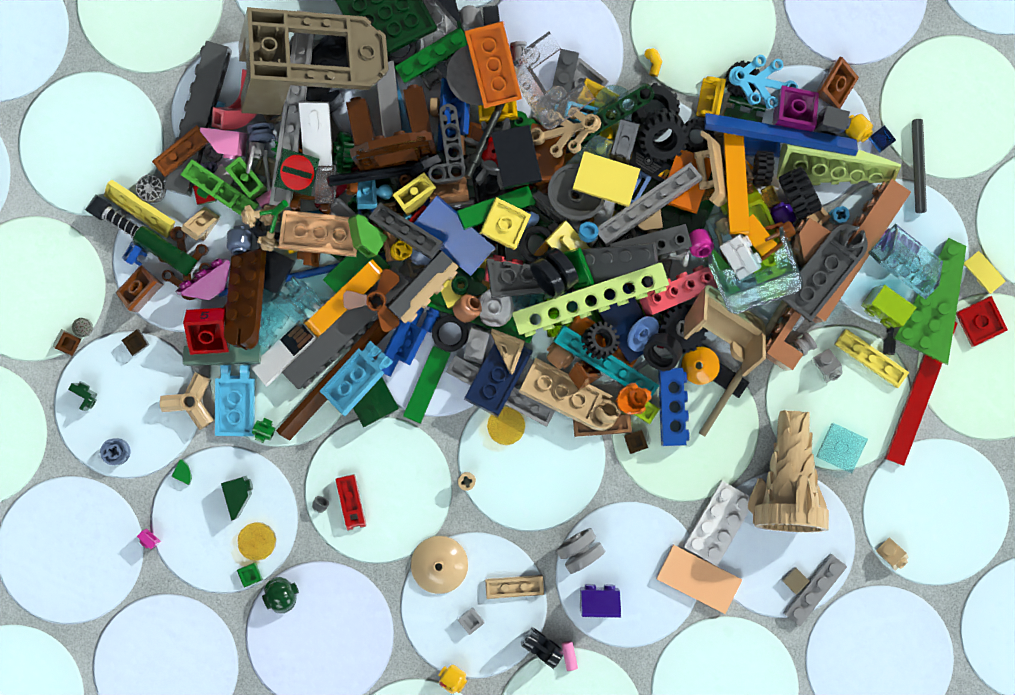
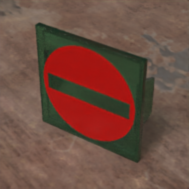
(296, 172)

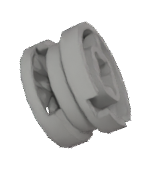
(150, 189)

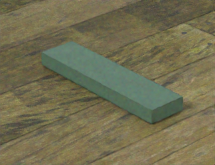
(234, 356)

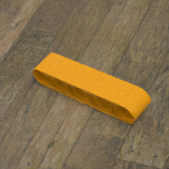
(334, 307)

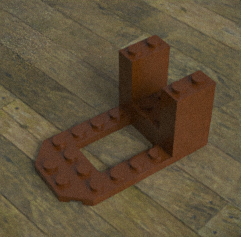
(399, 149)

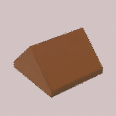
(837, 83)
(138, 289)

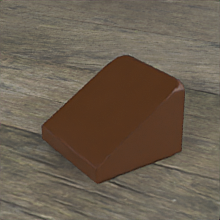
(66, 342)

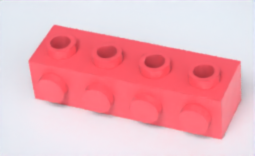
(679, 290)

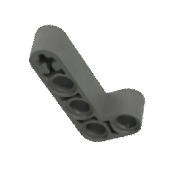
(449, 143)

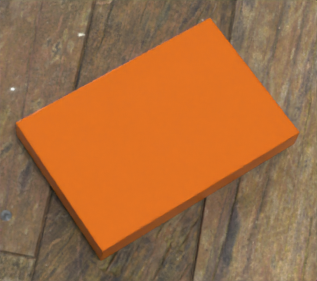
(692, 197)

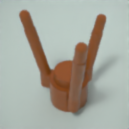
(789, 230)

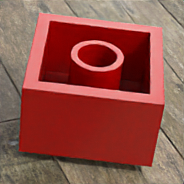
(205, 331)

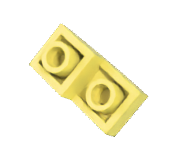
(985, 272)

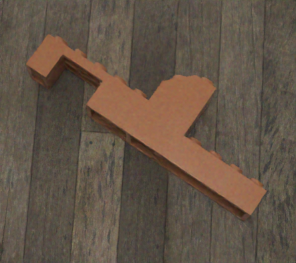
(809, 235)

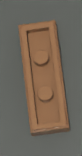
(622, 425)

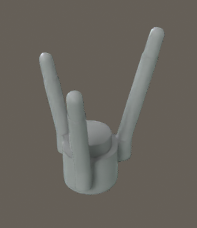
(255, 152)

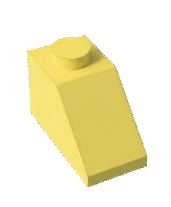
(414, 193)

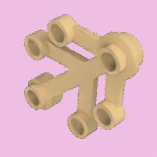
(568, 131)

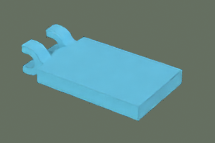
(355, 378)
(234, 402)

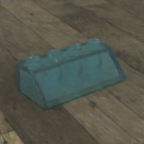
(908, 261)

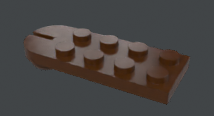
(245, 299)

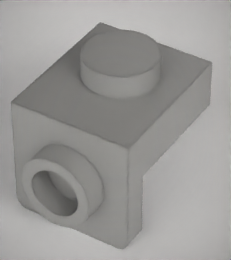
(828, 365)

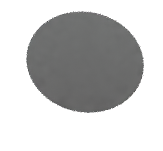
(462, 77)

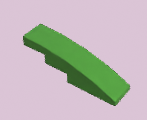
(217, 187)

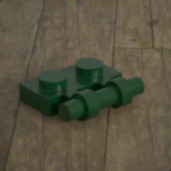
(739, 101)

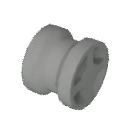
(805, 343)

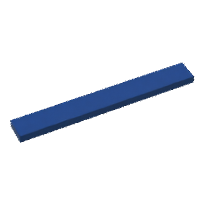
(780, 134)

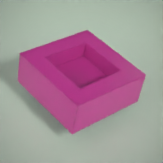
(148, 539)

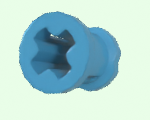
(844, 215)

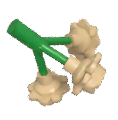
(270, 216)

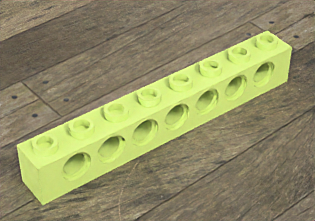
(523, 316)

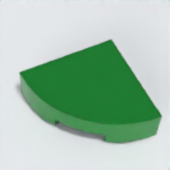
(182, 472)

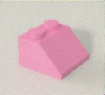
(225, 142)

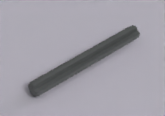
(919, 166)

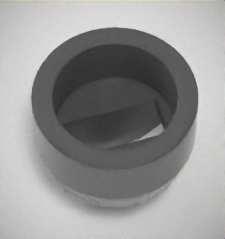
(316, 504)

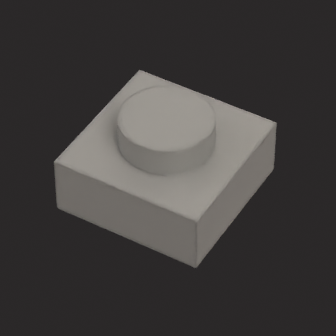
(471, 621)

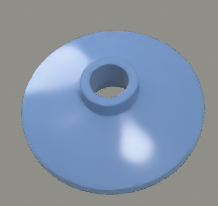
(641, 333)

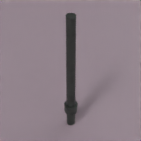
(475, 159)

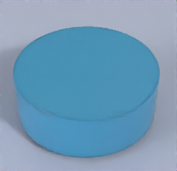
(588, 232)

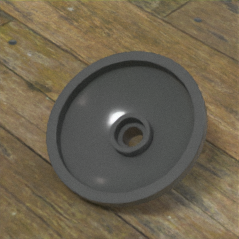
(561, 198)

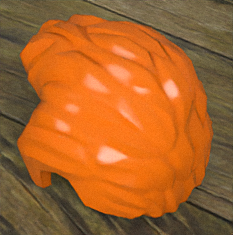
(633, 399)

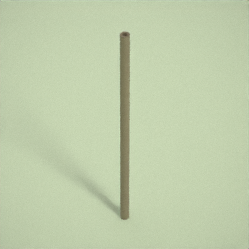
(738, 376)

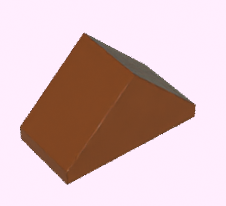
(584, 374)

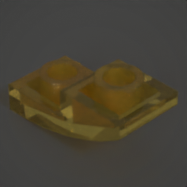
(770, 196)

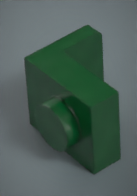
(83, 391)

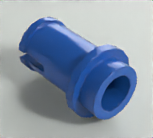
(430, 319)

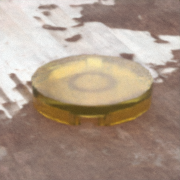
(507, 427)
(256, 541)

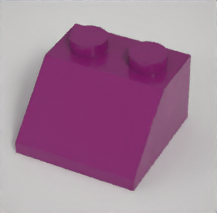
(796, 109)

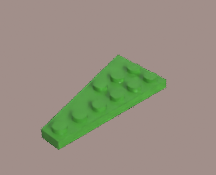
(933, 320)

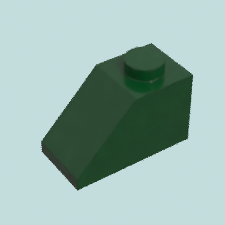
(237, 495)

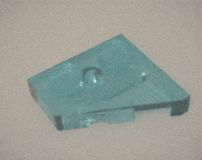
(596, 145)

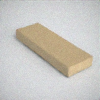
(514, 586)

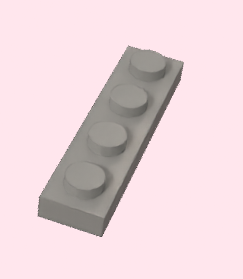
(815, 590)

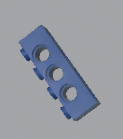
(670, 437)

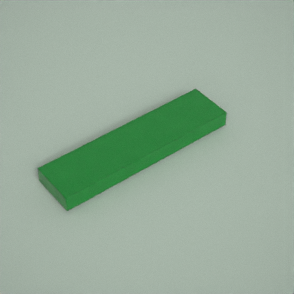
(477, 213)
(426, 384)

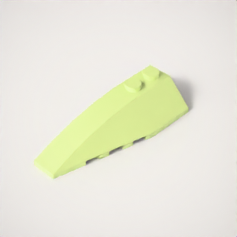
(836, 167)

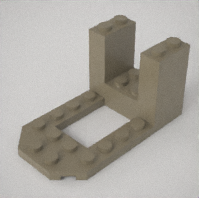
(267, 56)

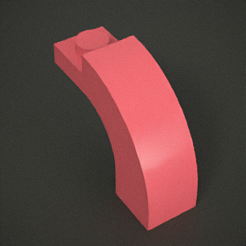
(231, 117)

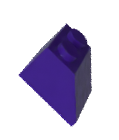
(600, 601)

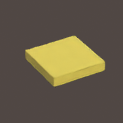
(505, 223)

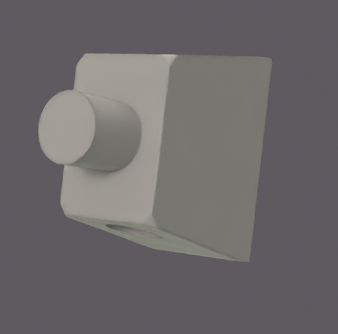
(476, 344)

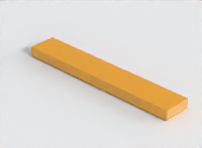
(736, 184)

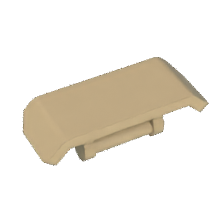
(719, 196)

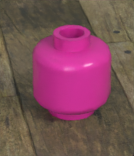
(701, 243)

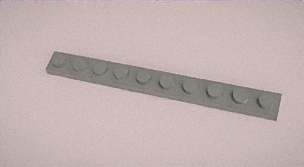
(290, 123)

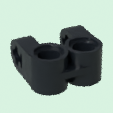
(543, 647)

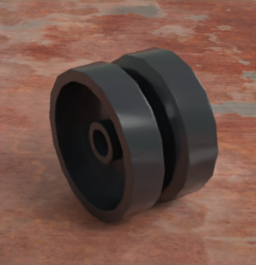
(554, 273)

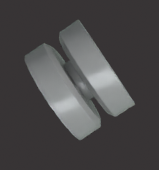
(580, 550)

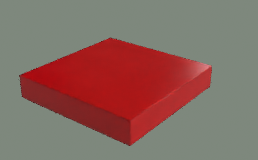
(981, 321)

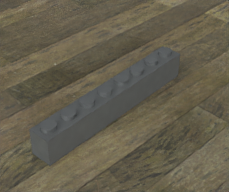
(199, 108)
(337, 337)

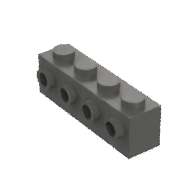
(667, 241)

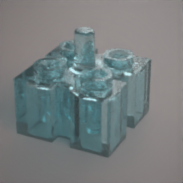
(270, 322)

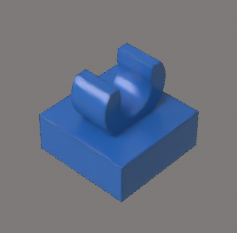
(132, 253)

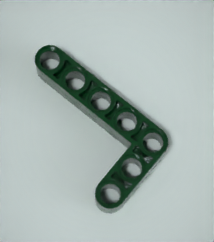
(621, 112)

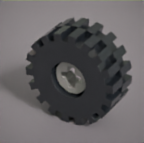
(671, 323)

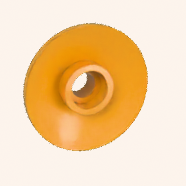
(710, 365)

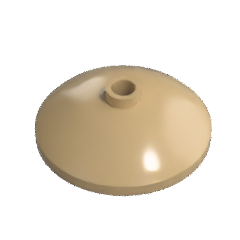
(447, 553)

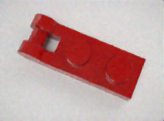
(350, 501)

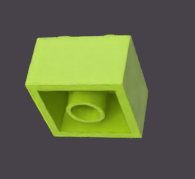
(888, 307)

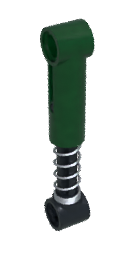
(143, 236)

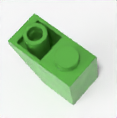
(365, 236)

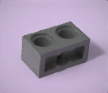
(832, 121)

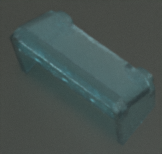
(761, 286)

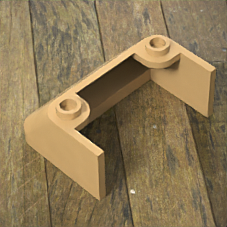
(742, 331)

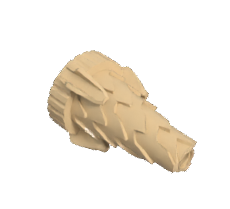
(791, 493)

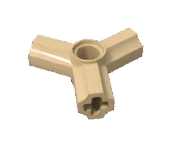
(178, 402)

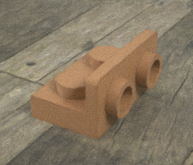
(451, 191)

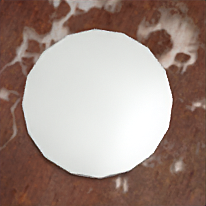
(495, 310)

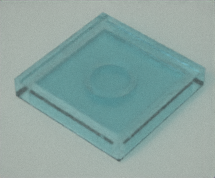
(842, 448)

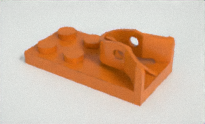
(493, 64)

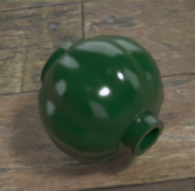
(280, 595)

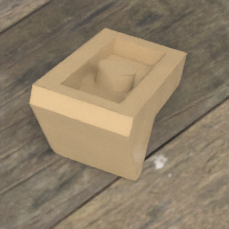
(200, 224)

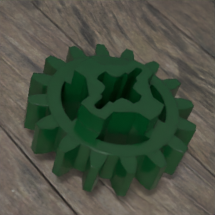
(341, 152)

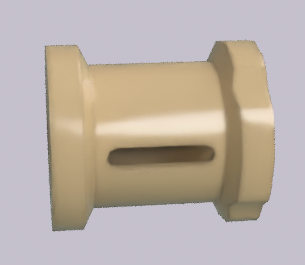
(463, 486)

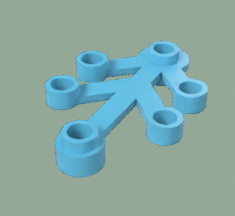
(759, 81)

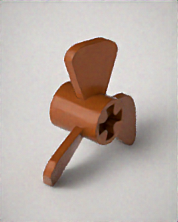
(387, 318)

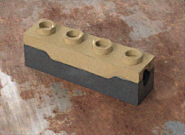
(422, 287)

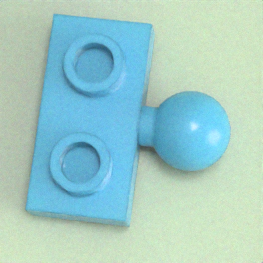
(368, 193)

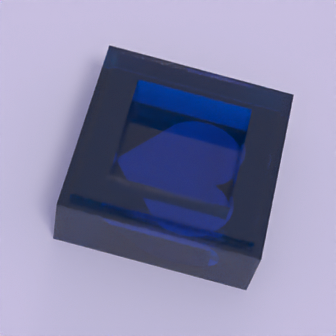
(882, 139)

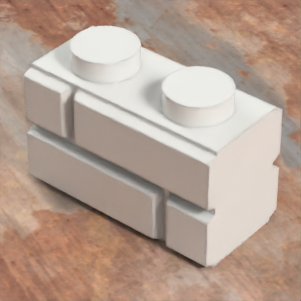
(741, 256)

